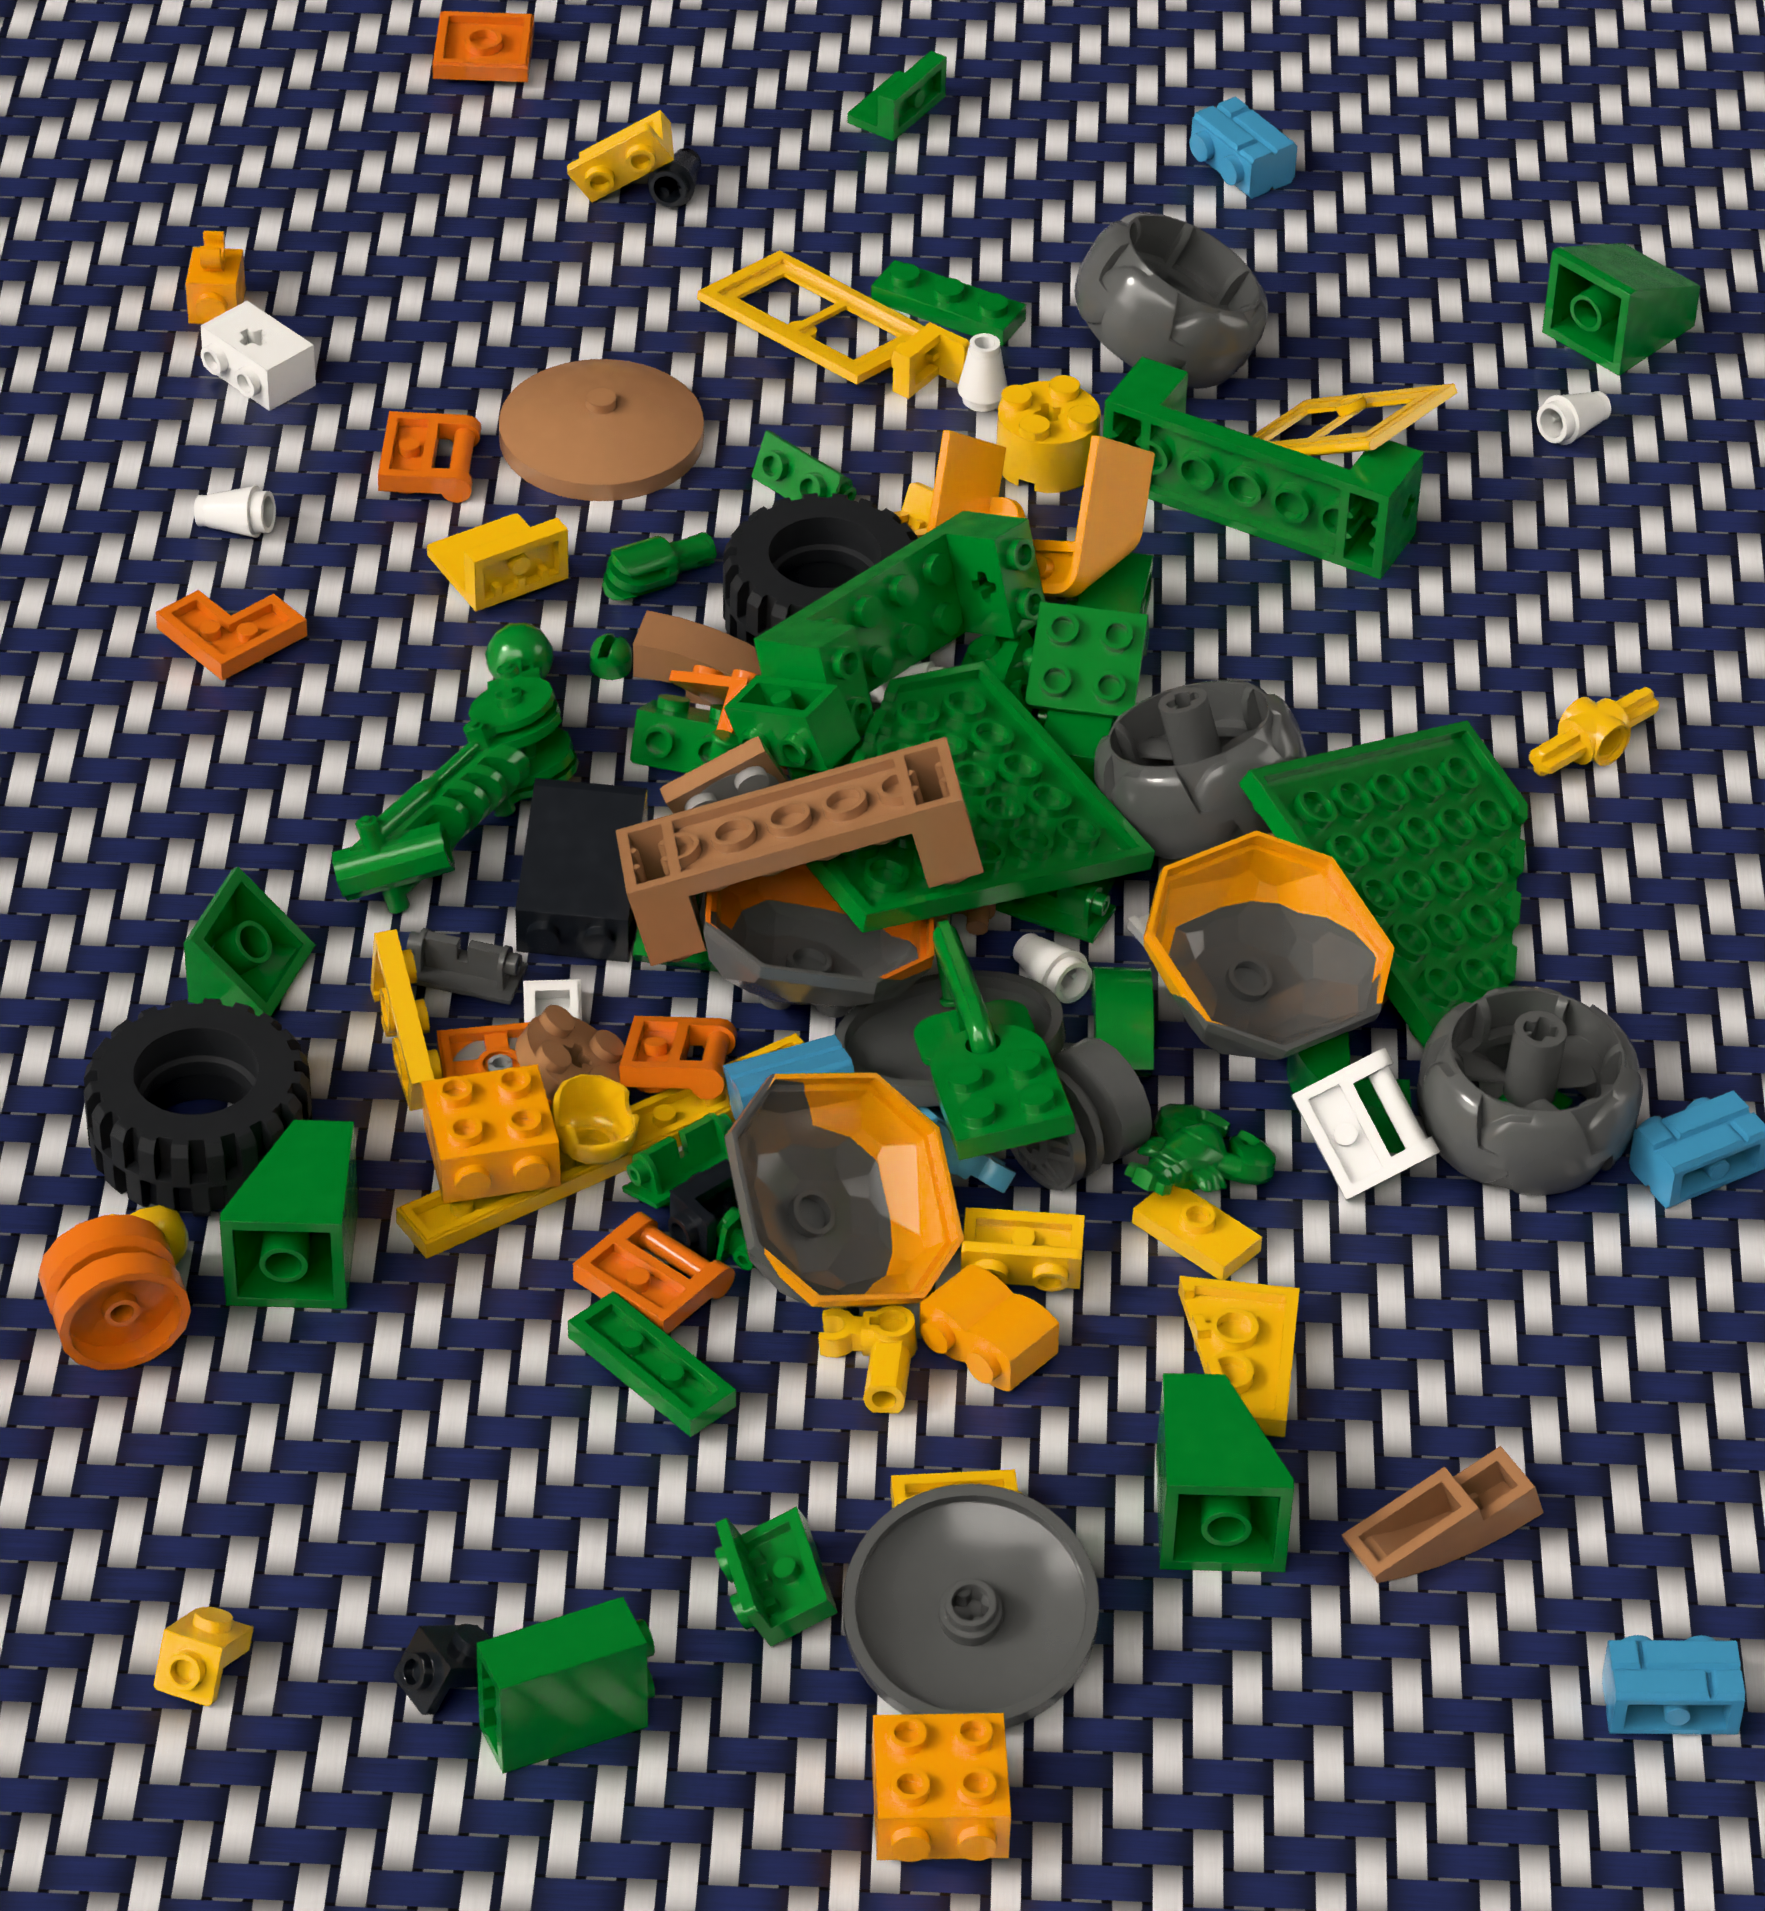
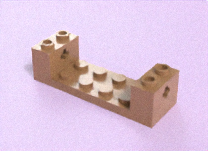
(790, 826)

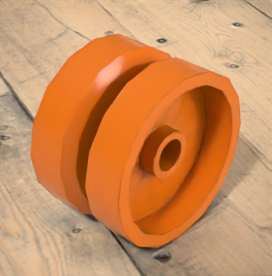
(114, 1292)

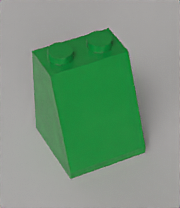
(1616, 304)
(294, 1222)
(1218, 1481)

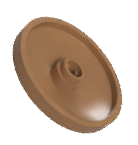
(601, 430)

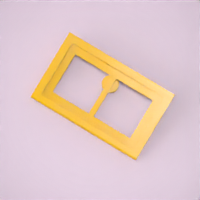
(801, 335)
(1418, 403)

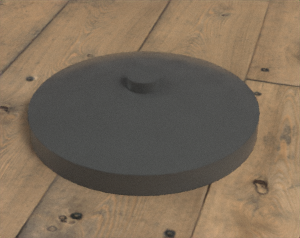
(882, 1032)
(971, 1604)

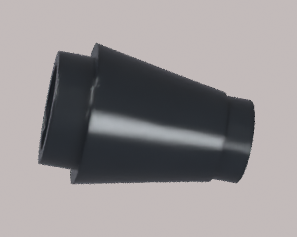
(676, 181)

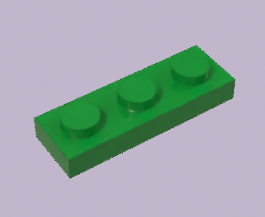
(948, 301)
(652, 1363)

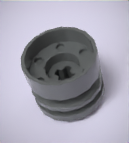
(1108, 1115)

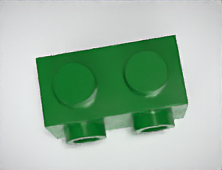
(796, 720)

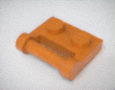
(411, 454)
(658, 1053)
(646, 1282)

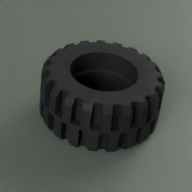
(800, 546)
(185, 1057)

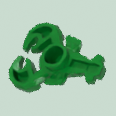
(1194, 1155)

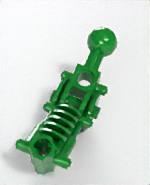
(508, 746)

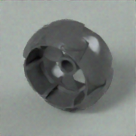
(1171, 297)
(1180, 759)
(1543, 1046)

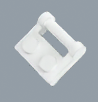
(1347, 1132)

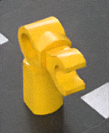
(885, 1337)

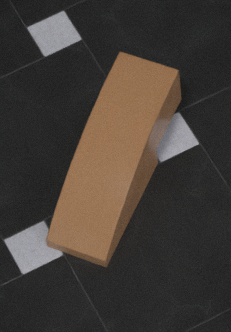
(679, 644)
(1445, 1518)

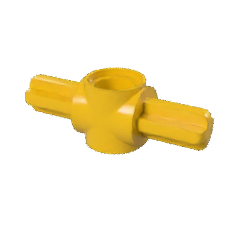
(1593, 731)

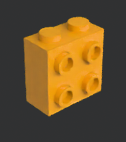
(491, 1134)
(940, 1786)

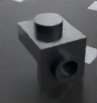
(699, 1207)
(439, 1660)

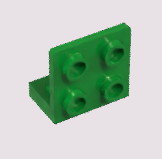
(1086, 660)

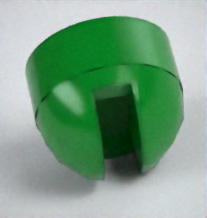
(619, 657)

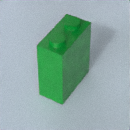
(564, 1684)

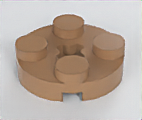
(567, 1048)

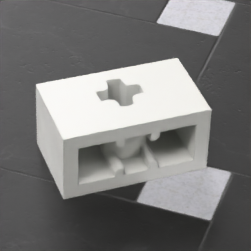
(258, 355)

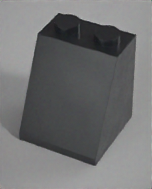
(572, 871)

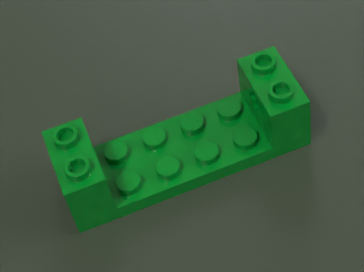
(1263, 489)
(956, 579)

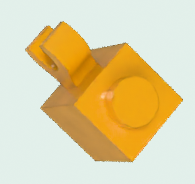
(214, 279)

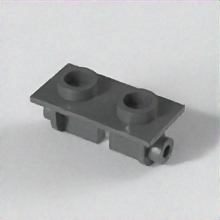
(481, 972)

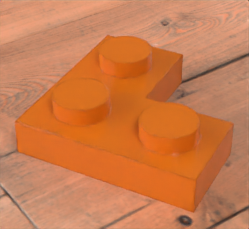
(228, 641)

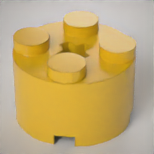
(1047, 433)

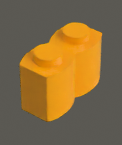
(988, 1328)

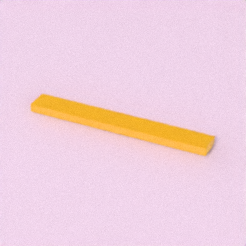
(441, 1226)

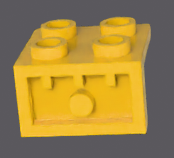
(503, 559)

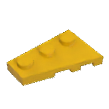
(403, 1015)
(1247, 1337)

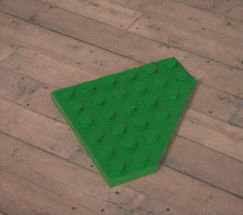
(1027, 802)
(1429, 846)

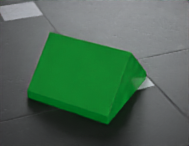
(243, 948)

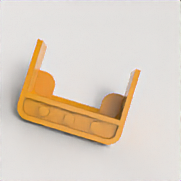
(1109, 512)

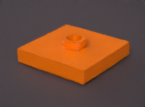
(483, 46)

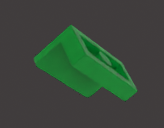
(902, 98)

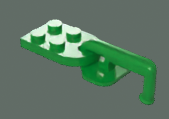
(988, 1063)

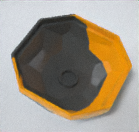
(1266, 947)
(843, 1191)

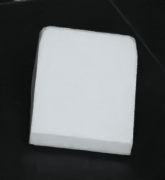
(542, 993)

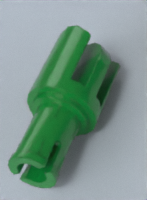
(654, 564)

